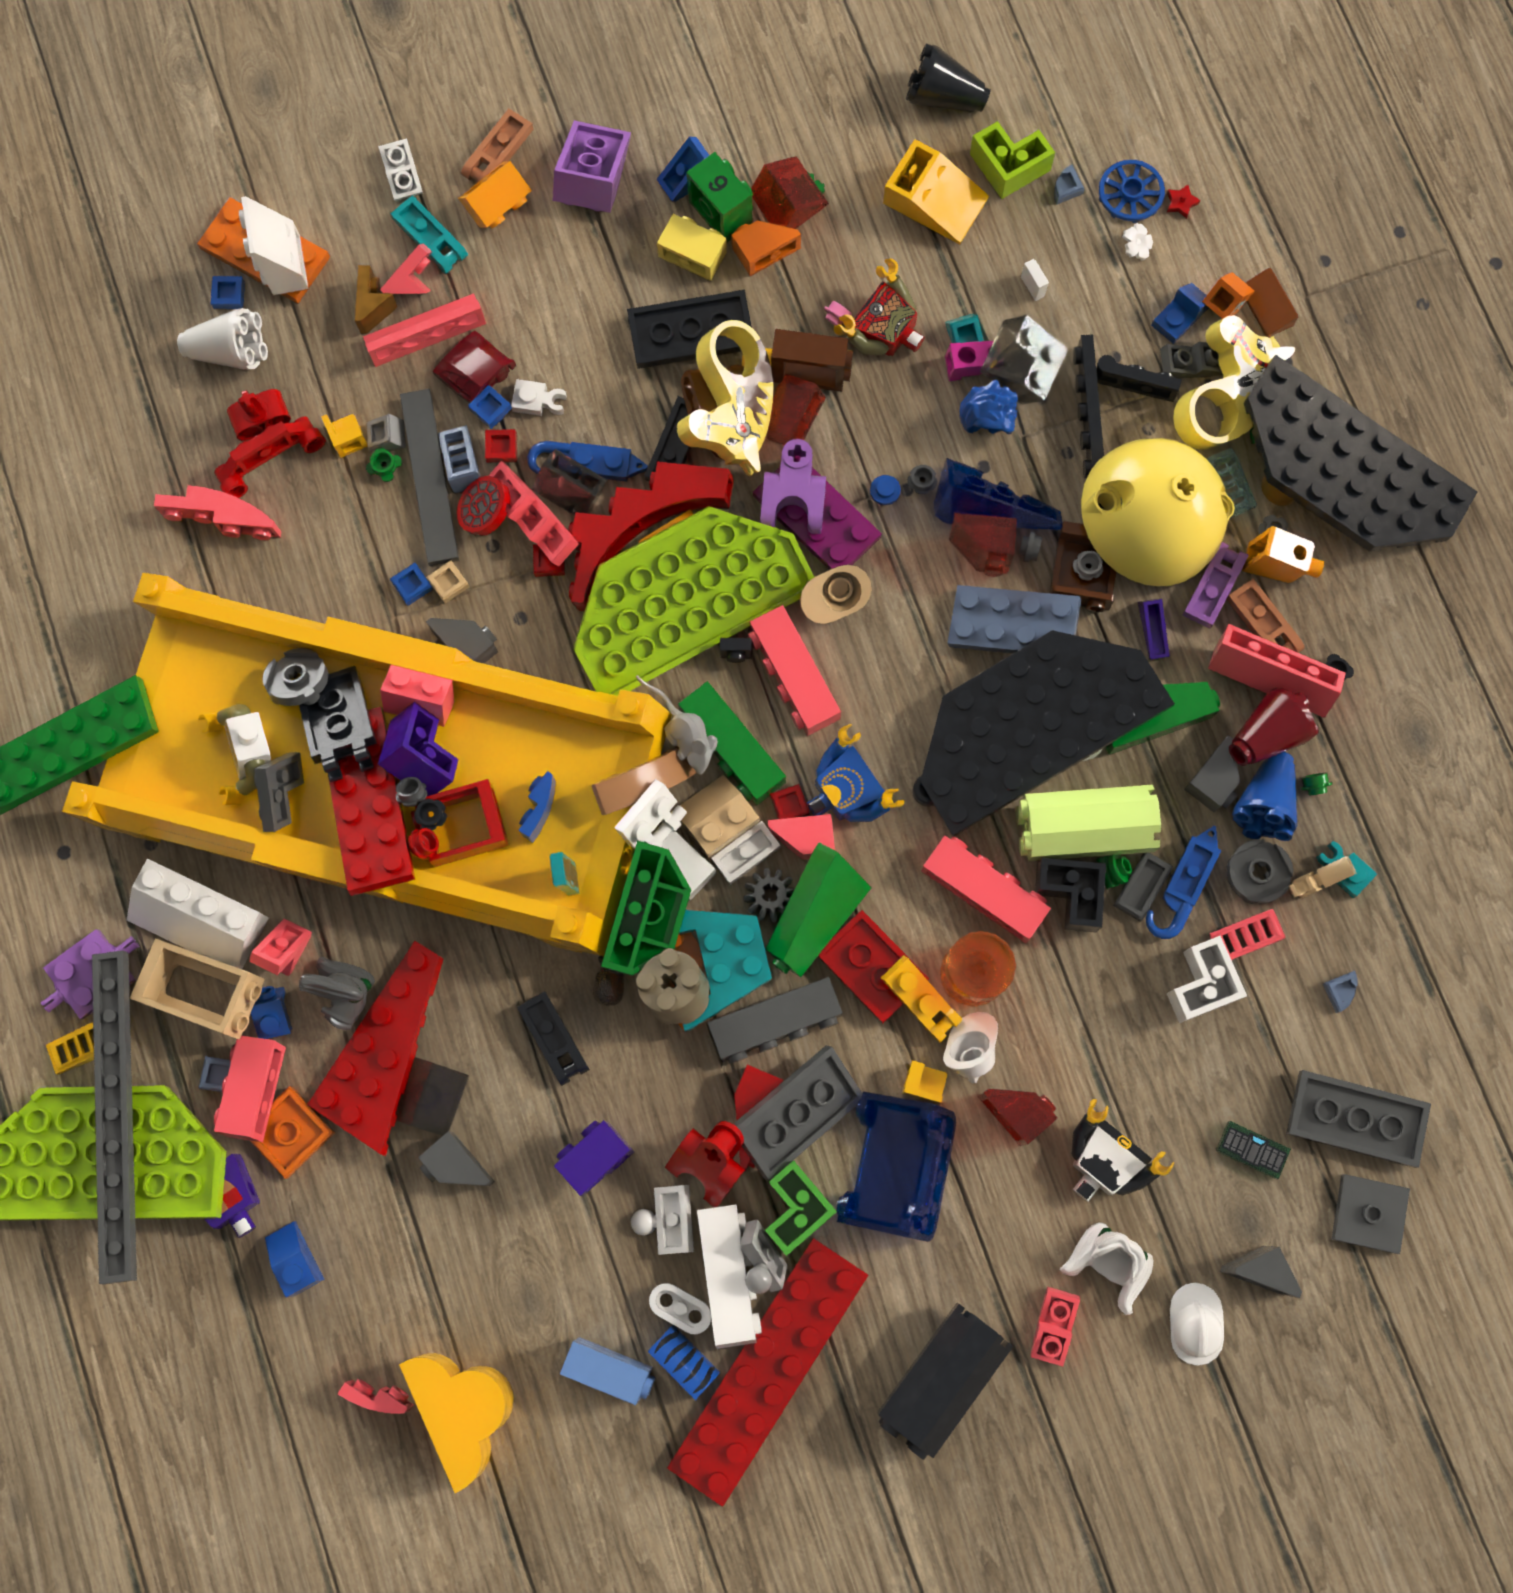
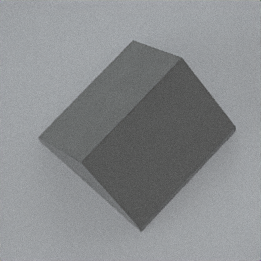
(1266, 1269)

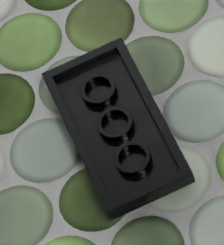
(673, 329)

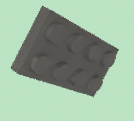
(798, 1112)
(1358, 1119)

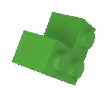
(806, 1209)

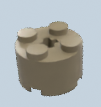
(673, 987)

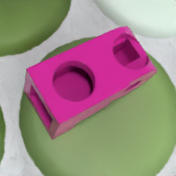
(966, 359)

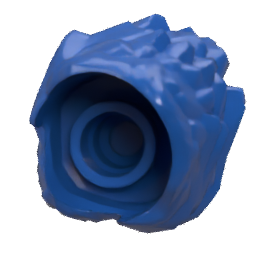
(989, 408)

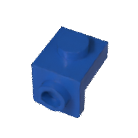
(270, 1013)

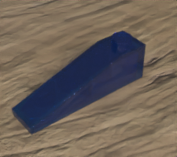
(966, 492)

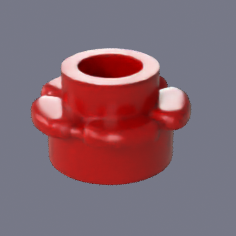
(423, 843)

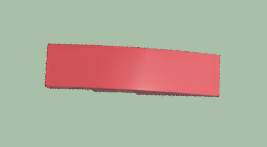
(535, 517)

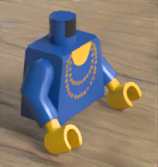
(849, 785)

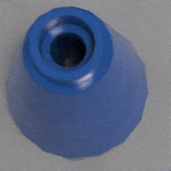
(1269, 801)

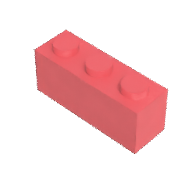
(249, 1088)

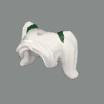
(1115, 1258)

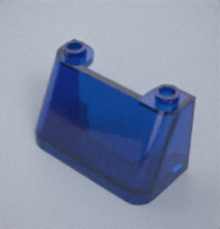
(900, 1167)

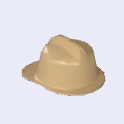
(835, 594)

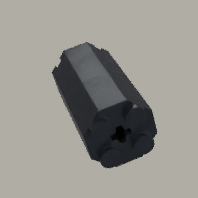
(943, 1382)

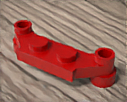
(264, 447)

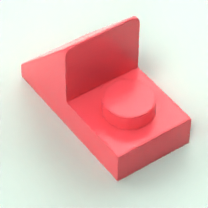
(404, 280)
(281, 948)

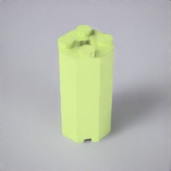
(1089, 822)

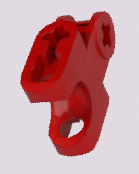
(710, 1160)

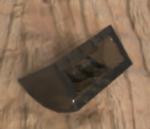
(568, 483)

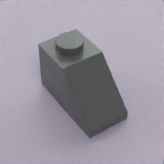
(466, 637)
(1216, 779)
(453, 1163)

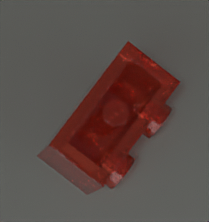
(793, 409)

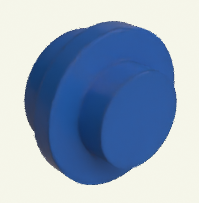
(885, 490)

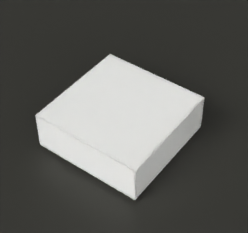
(1034, 279)

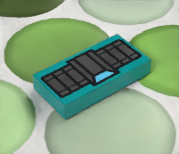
(564, 873)

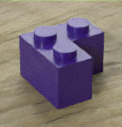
(412, 752)
(593, 1157)

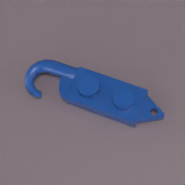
(606, 461)
(1187, 882)

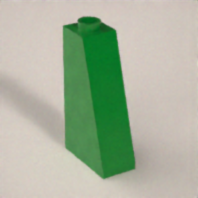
(1192, 706)
(816, 910)

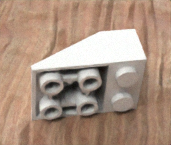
(273, 247)

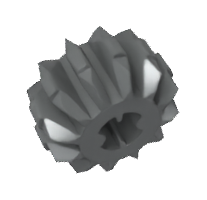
(758, 894)

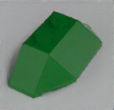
(648, 910)

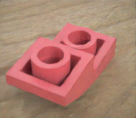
(1055, 1326)
(386, 1400)

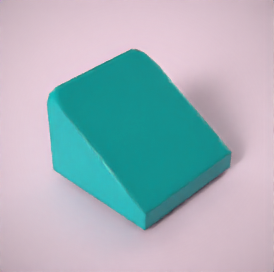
(964, 329)

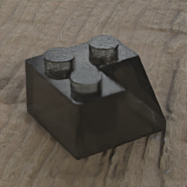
(1024, 359)

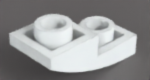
(400, 169)

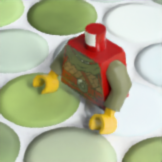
(885, 318)

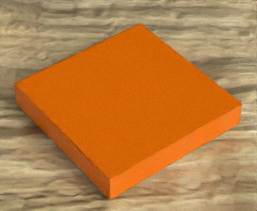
(292, 1133)

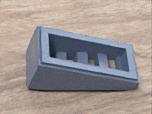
(462, 476)

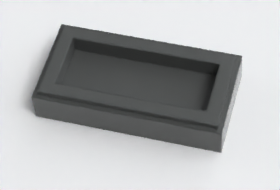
(1143, 886)

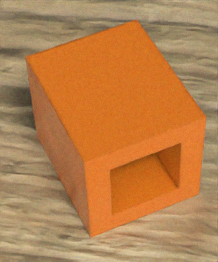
(1228, 295)

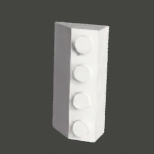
(193, 915)

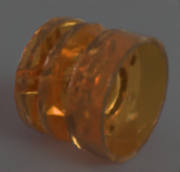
(994, 964)

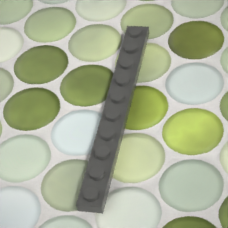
(114, 1118)

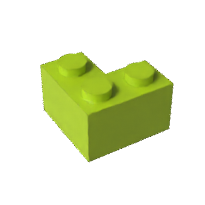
(1010, 164)

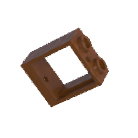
(811, 358)

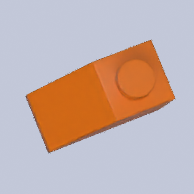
(764, 244)

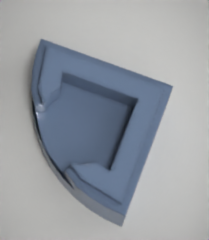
(1067, 185)
(1341, 990)

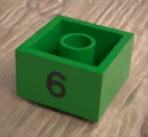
(719, 195)

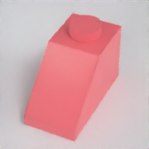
(803, 833)

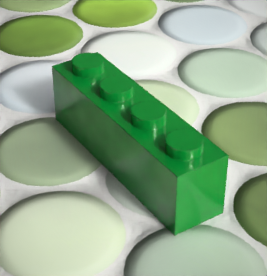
(736, 747)

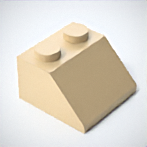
(717, 816)

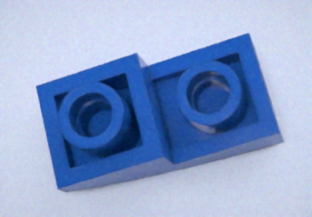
(542, 796)

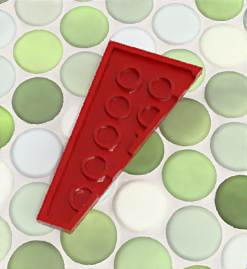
(376, 1062)

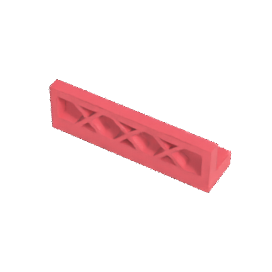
(424, 330)

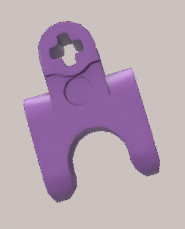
(794, 487)

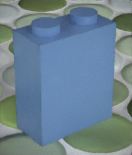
(608, 1371)

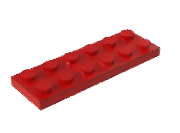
(371, 821)

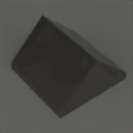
(431, 1097)

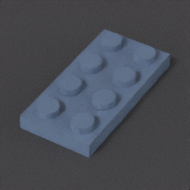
(1008, 618)

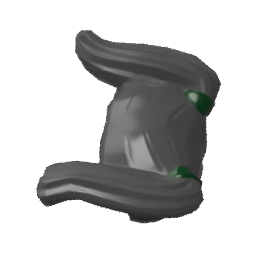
(343, 985)

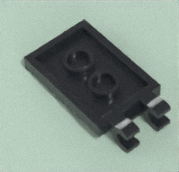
(339, 724)

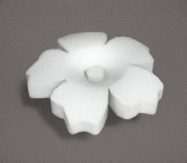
(1138, 242)

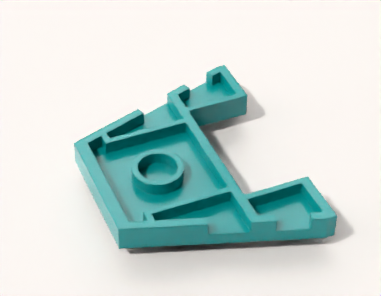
(731, 957)

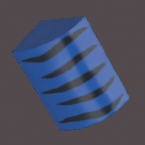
(684, 1362)

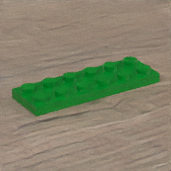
(74, 742)

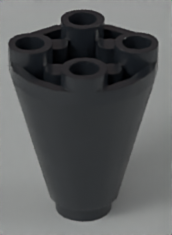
(945, 83)

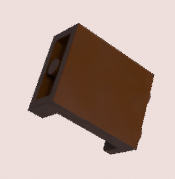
(1094, 594)

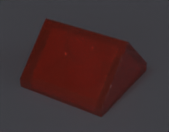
(787, 193)

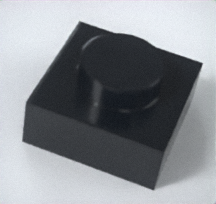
(736, 649)

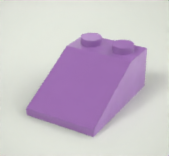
(590, 166)

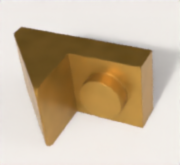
(371, 304)

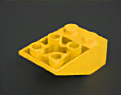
(934, 192)

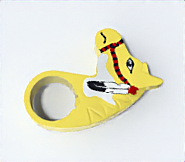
(1242, 362)

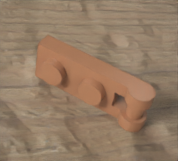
(498, 145)
(1262, 616)

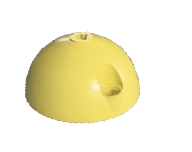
(1168, 515)

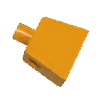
(1282, 556)

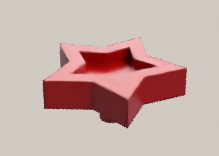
(1182, 201)

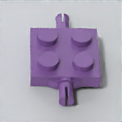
(73, 972)

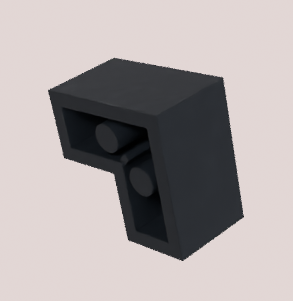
(1082, 887)

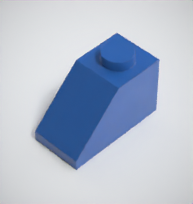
(292, 1260)

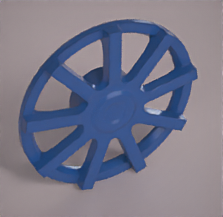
(1131, 191)

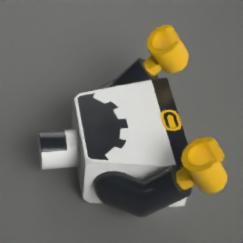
(1110, 1158)

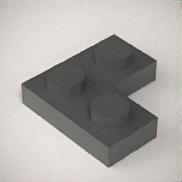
(273, 783)

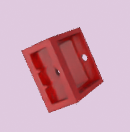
(498, 839)

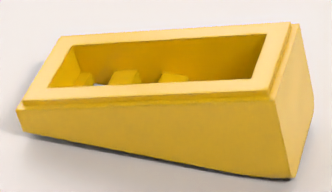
(75, 1036)

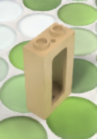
(158, 969)

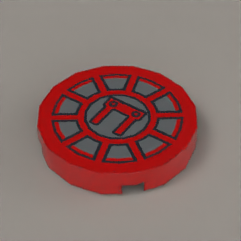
(483, 506)

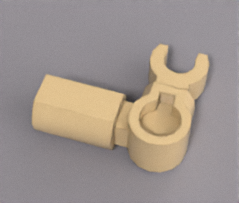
(1325, 876)

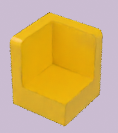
(345, 434)
(924, 1083)

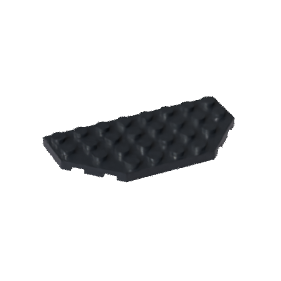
(1350, 465)
(1034, 722)

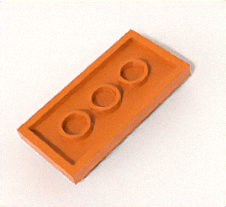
(225, 242)

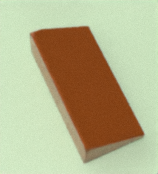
(1270, 304)

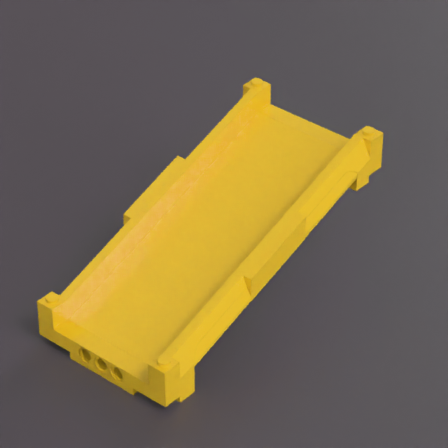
(501, 728)

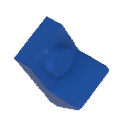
(674, 176)
(1181, 312)

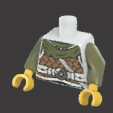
(246, 745)

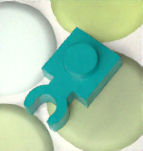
(1354, 884)

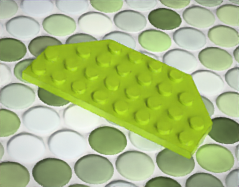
(684, 595)
(52, 1158)

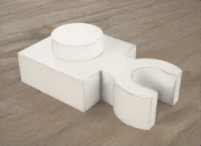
(532, 397)

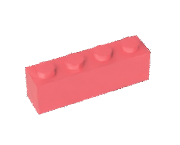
(1272, 666)
(794, 670)
(985, 888)

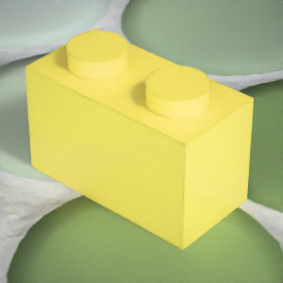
(692, 246)

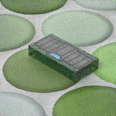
(1253, 1150)

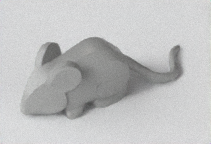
(688, 733)

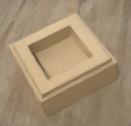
(447, 582)

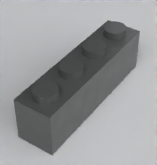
(776, 1019)

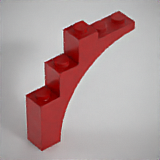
(632, 511)

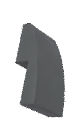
(1190, 361)

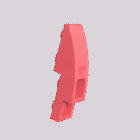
(228, 512)

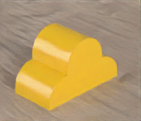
(459, 1411)

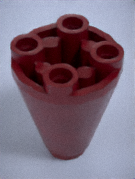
(1274, 727)

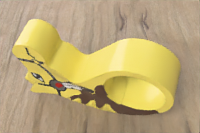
(743, 401)

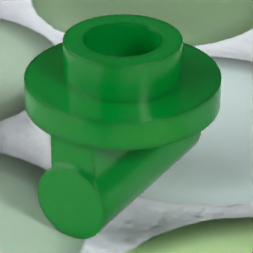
(1117, 870)

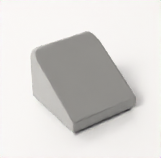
(386, 433)

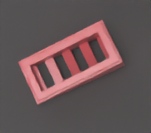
(1272, 924)

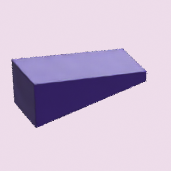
(1154, 628)

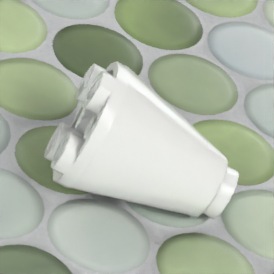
(226, 340)

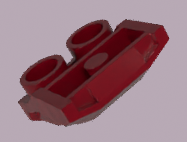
(473, 367)

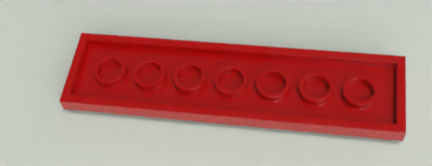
(767, 1372)

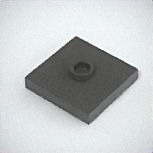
(1370, 1214)

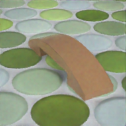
(627, 787)

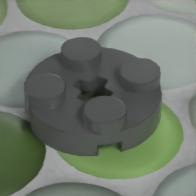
(302, 690)
(1252, 888)

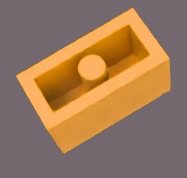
(495, 195)

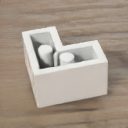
(1214, 982)

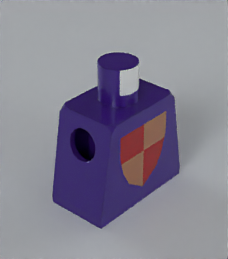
(238, 1198)

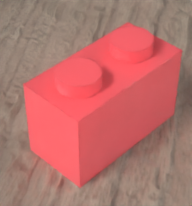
(409, 686)

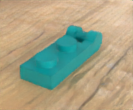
(426, 229)

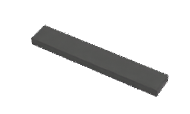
(429, 477)

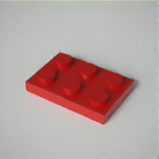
(859, 960)

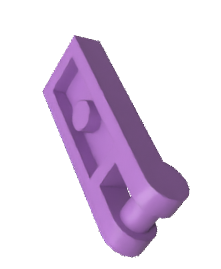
(1215, 586)

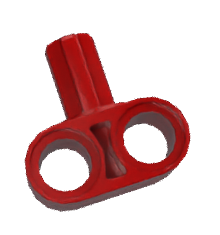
(257, 412)

